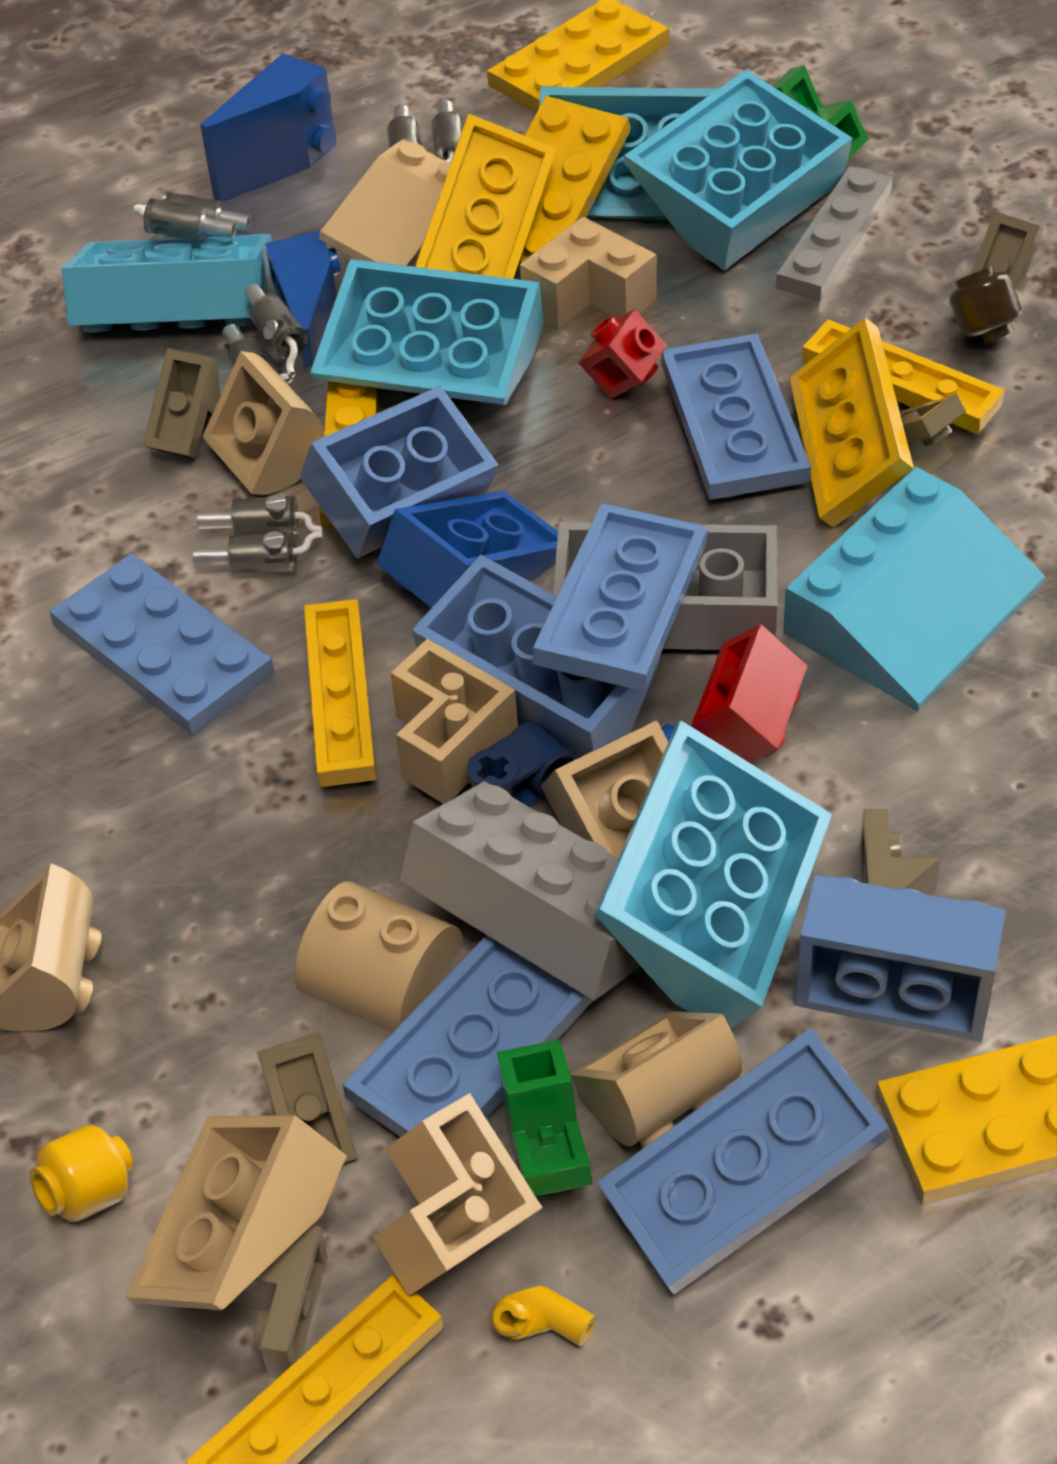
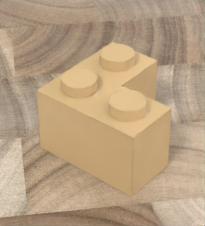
(593, 269)
(449, 717)
(463, 1190)

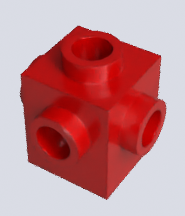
(622, 353)

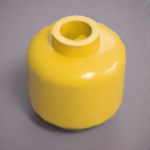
(81, 1173)

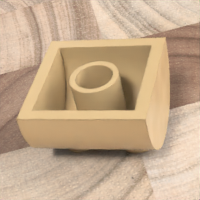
(262, 427)
(44, 950)
(373, 954)
(659, 1075)

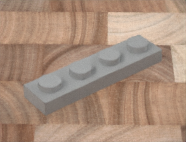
(834, 233)

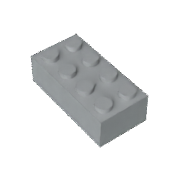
(729, 589)
(520, 884)

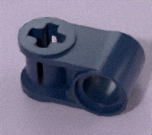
(520, 762)

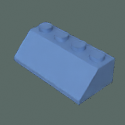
(493, 624)

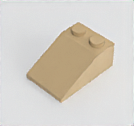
(389, 207)
(606, 788)
(236, 1209)

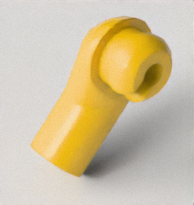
(540, 1311)

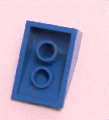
(269, 128)
(440, 540)

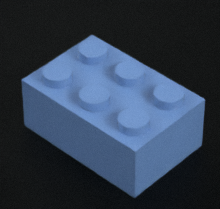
(395, 461)
(898, 957)

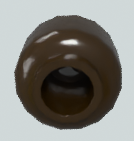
(985, 304)

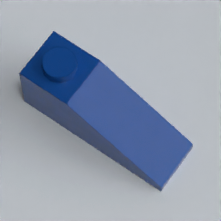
(304, 280)

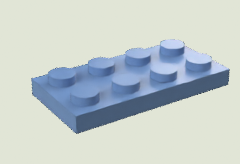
(735, 416)
(621, 597)
(162, 643)
(453, 1036)
(744, 1160)

